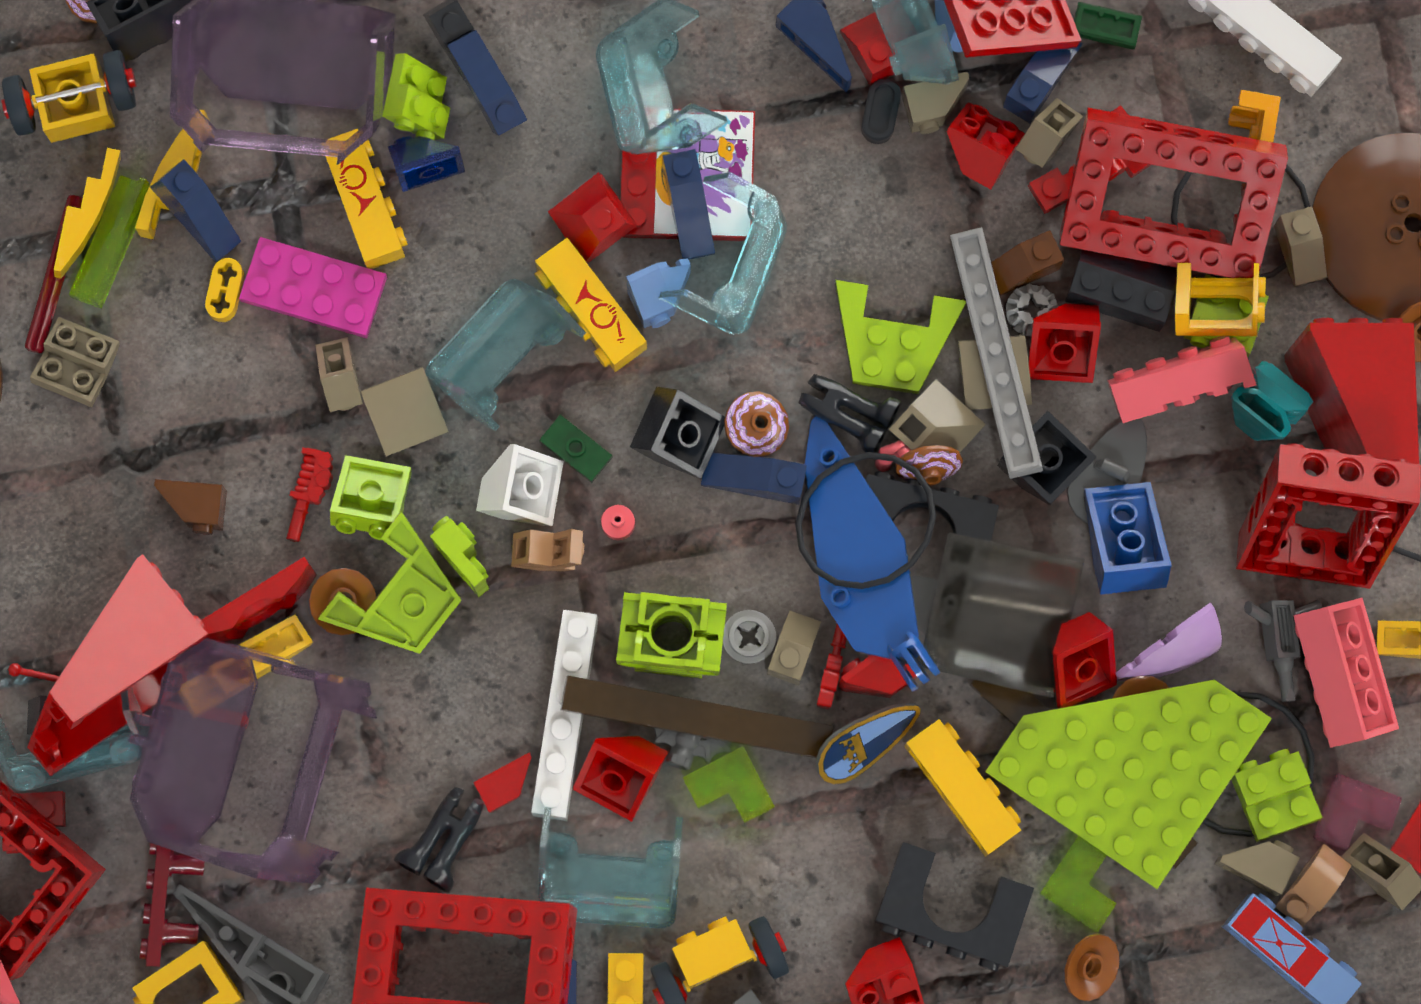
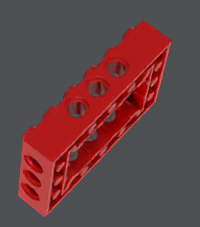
(1183, 148)
(1380, 489)
(53, 903)
(386, 911)

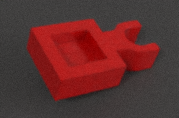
(1051, 189)

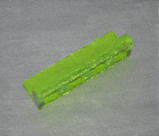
(110, 242)

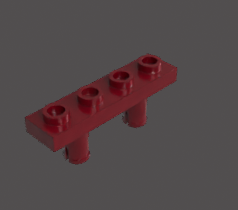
(160, 929)

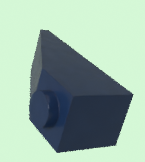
(811, 30)
(1038, 81)
(486, 83)
(688, 204)
(196, 209)
(756, 476)

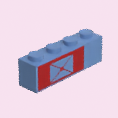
(1290, 953)

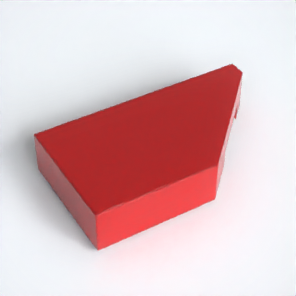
(504, 783)

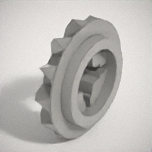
(1019, 299)
(746, 621)

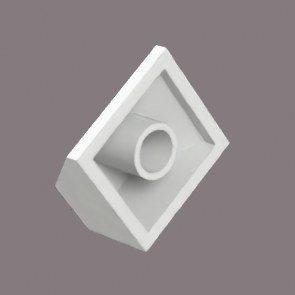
(521, 487)

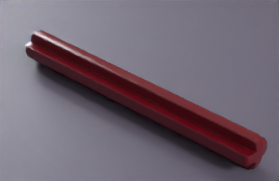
(49, 292)

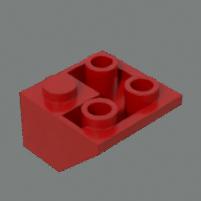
(983, 143)
(873, 677)
(884, 977)

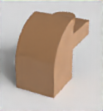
(547, 550)
(1314, 885)

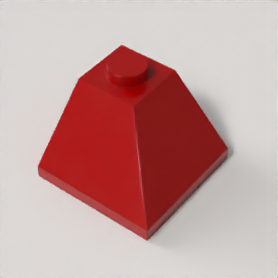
(869, 48)
(592, 217)
(1065, 344)
(1083, 660)
(620, 773)

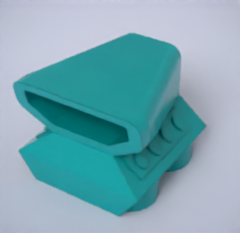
(1271, 405)

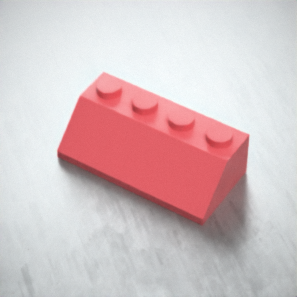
(1346, 672)

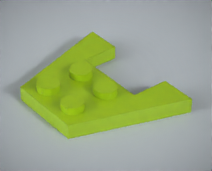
(891, 352)
(409, 605)

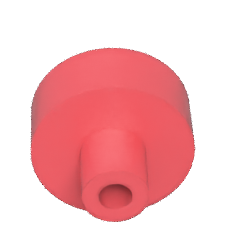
(618, 530)

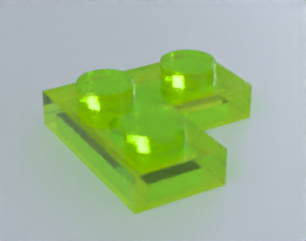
(730, 775)
(1071, 889)

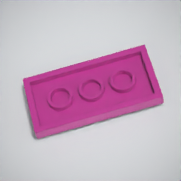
(313, 287)

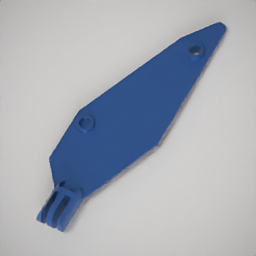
(861, 544)

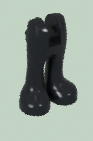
(839, 395)
(439, 870)

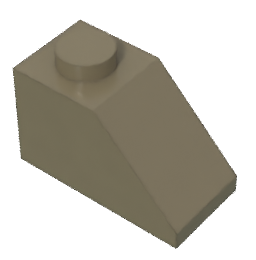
(932, 103)
(1048, 133)
(1302, 246)
(338, 375)
(793, 648)
(1262, 865)
(1383, 871)

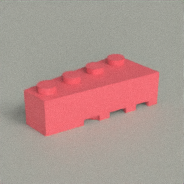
(1181, 378)

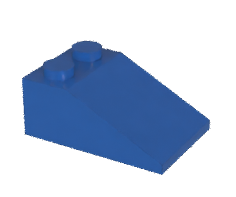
(1126, 538)

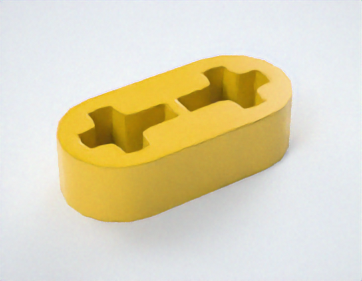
(217, 287)

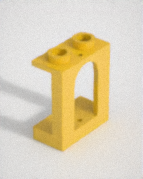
(1242, 288)
(199, 954)

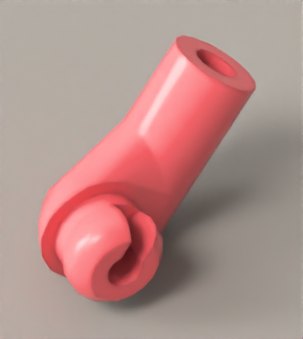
(897, 448)

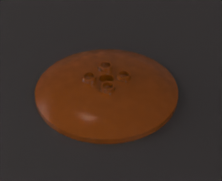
(1362, 216)

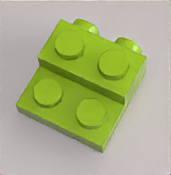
(416, 98)
(1222, 310)
(368, 496)
(457, 547)
(1276, 795)

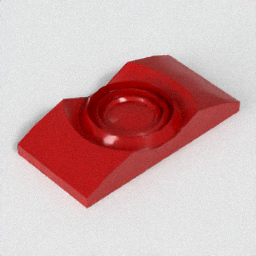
(260, 602)

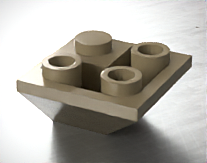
(937, 420)

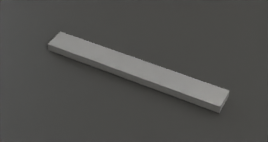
(996, 353)

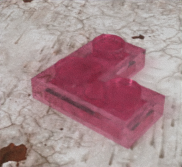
(1352, 801)

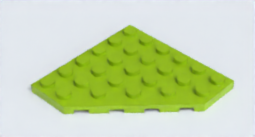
(1132, 768)

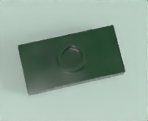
(1107, 25)
(576, 448)

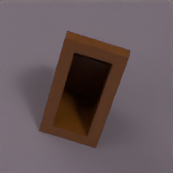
(1027, 262)
(196, 503)

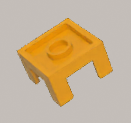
(1257, 114)

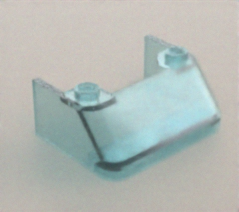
(916, 41)
(636, 85)
(737, 302)
(495, 343)
(27, 773)
(611, 887)

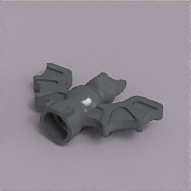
(687, 746)

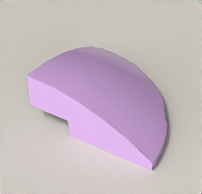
(1181, 648)

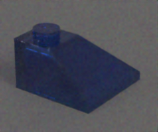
(424, 161)

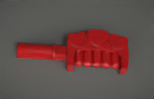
(310, 487)
(832, 670)

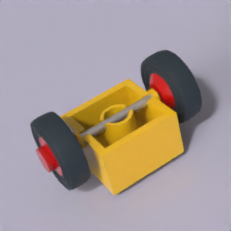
(70, 96)
(717, 953)

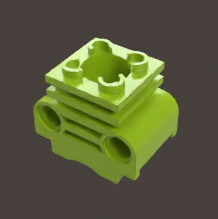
(648, 611)

